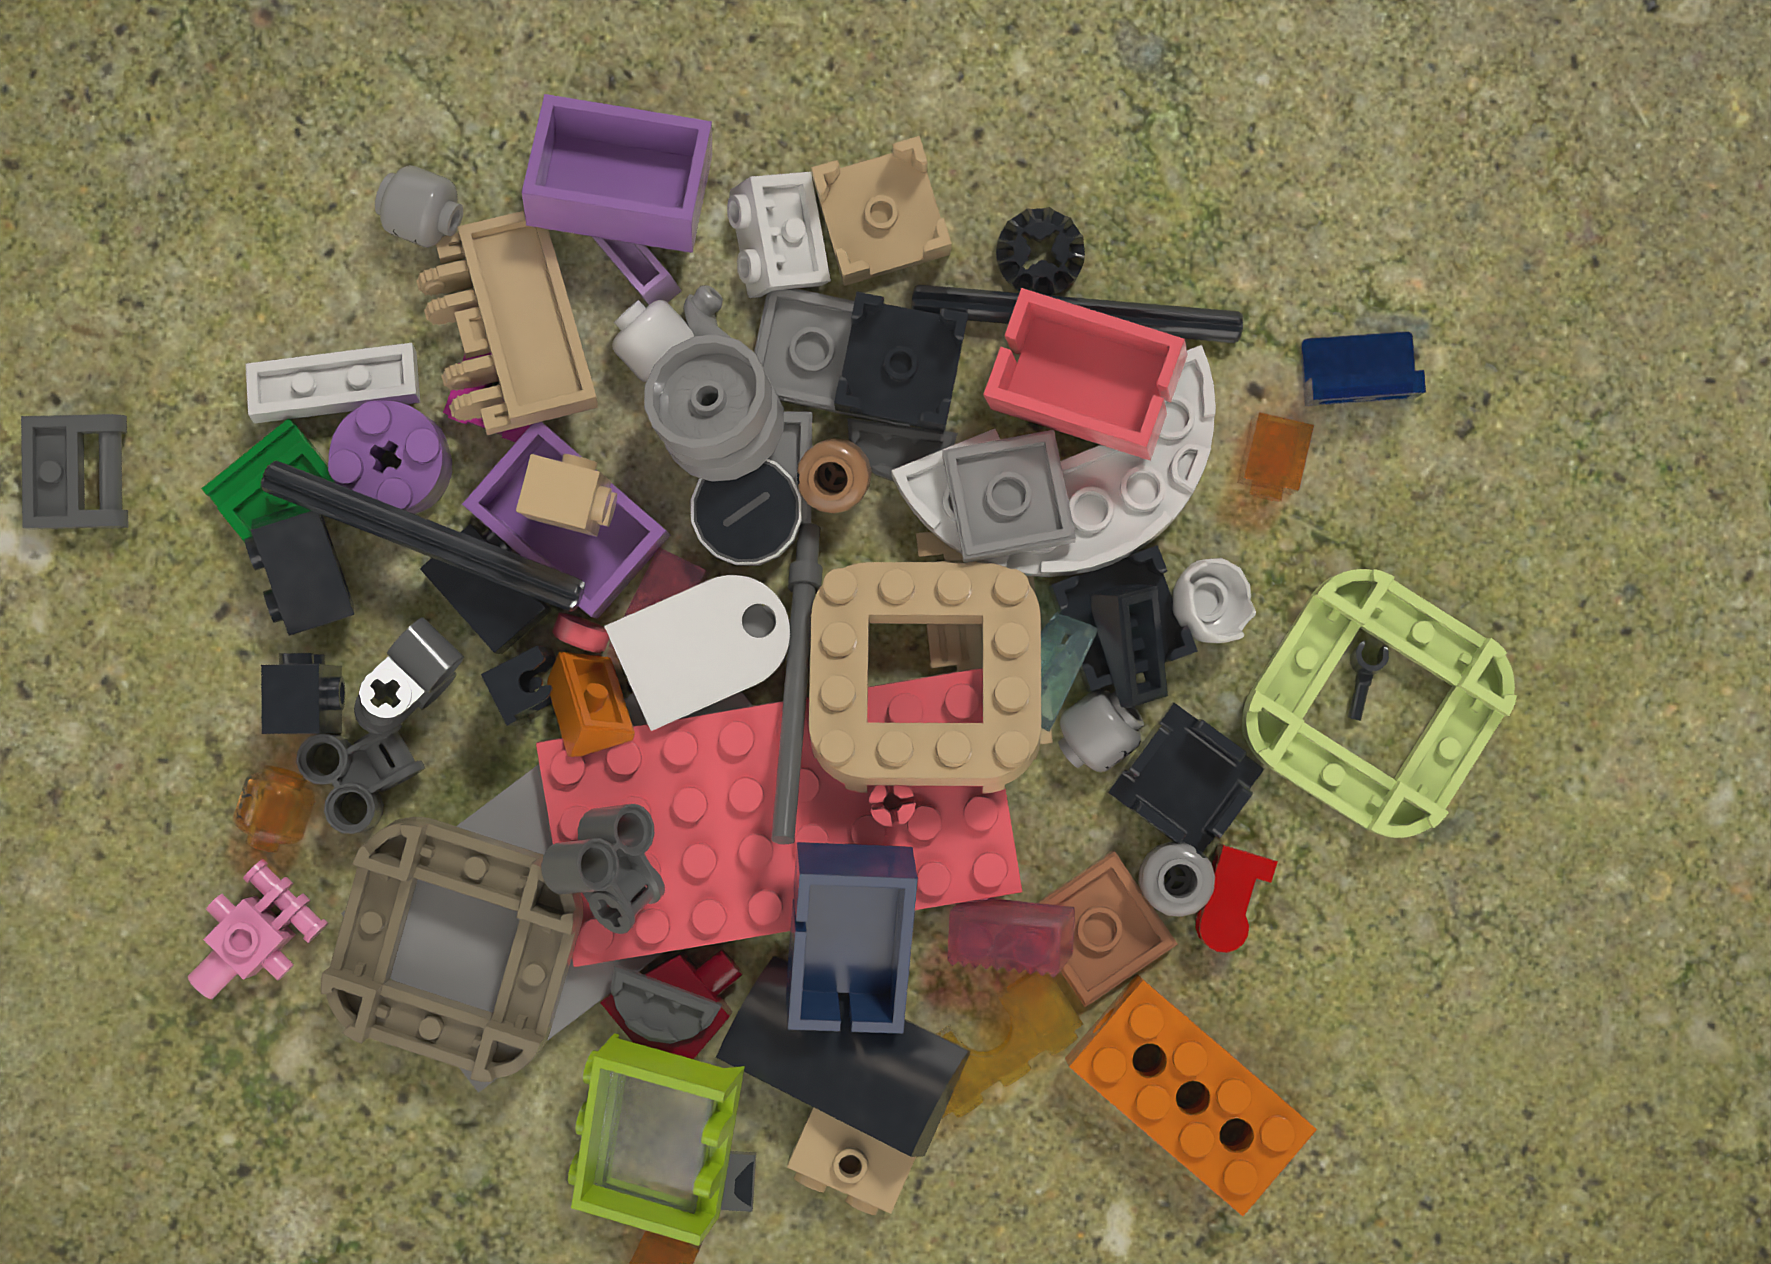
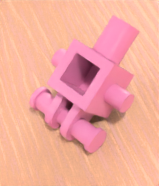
(252, 934)

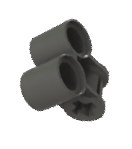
(412, 675)
(361, 769)
(608, 865)

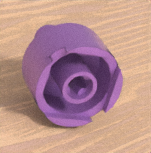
(391, 427)

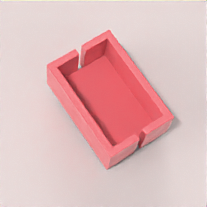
(1086, 374)

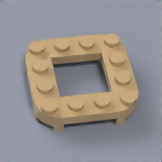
(925, 753)

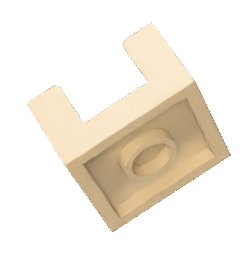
(881, 213)

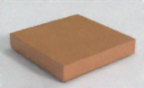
(1112, 929)

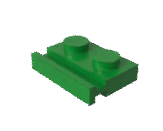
(238, 487)

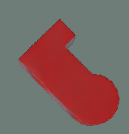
(1223, 919)

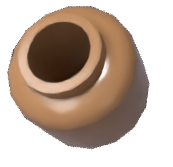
(825, 493)

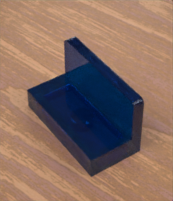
(1360, 369)

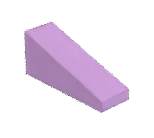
(640, 269)

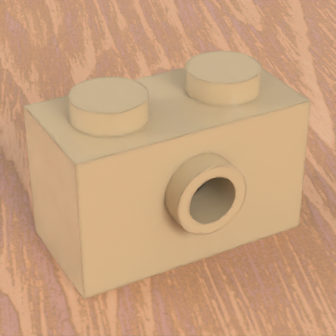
(567, 494)
(849, 1162)

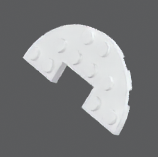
(1112, 495)

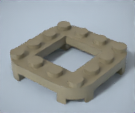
(425, 1022)

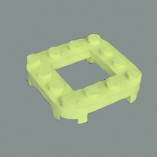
(1446, 749)

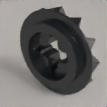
(1042, 277)

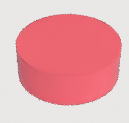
(580, 633)

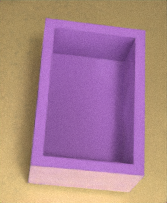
(617, 173)
(601, 562)

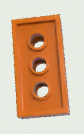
(1190, 1133)

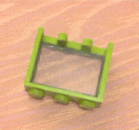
(654, 1139)

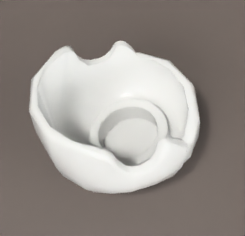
(1213, 600)

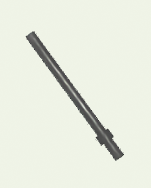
(804, 582)

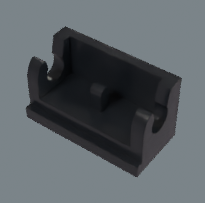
(515, 685)

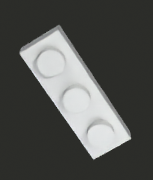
(331, 382)

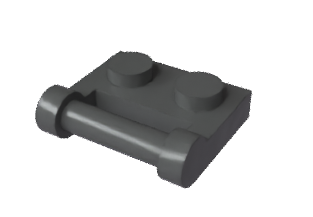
(55, 471)

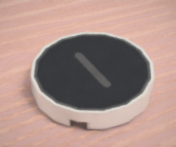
(749, 516)

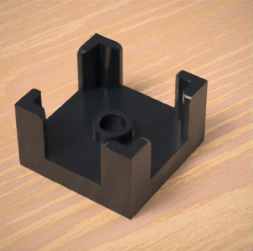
(900, 363)
(1146, 568)

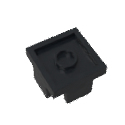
(1186, 779)

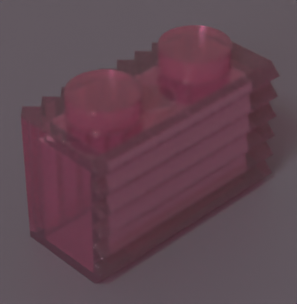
(1011, 935)

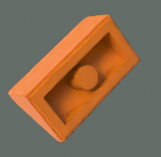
(588, 703)

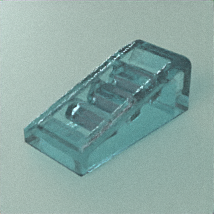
(1060, 670)

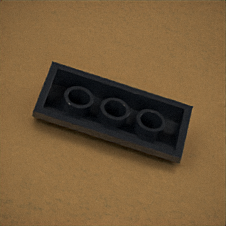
(871, 1081)

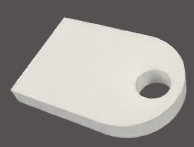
(696, 649)

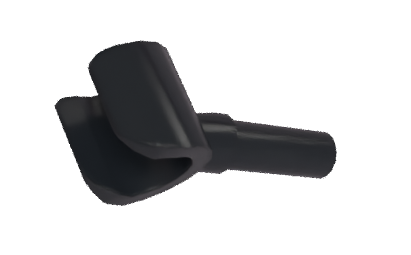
(1364, 678)

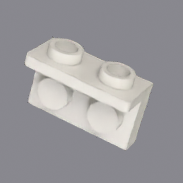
(778, 233)

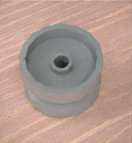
(714, 407)

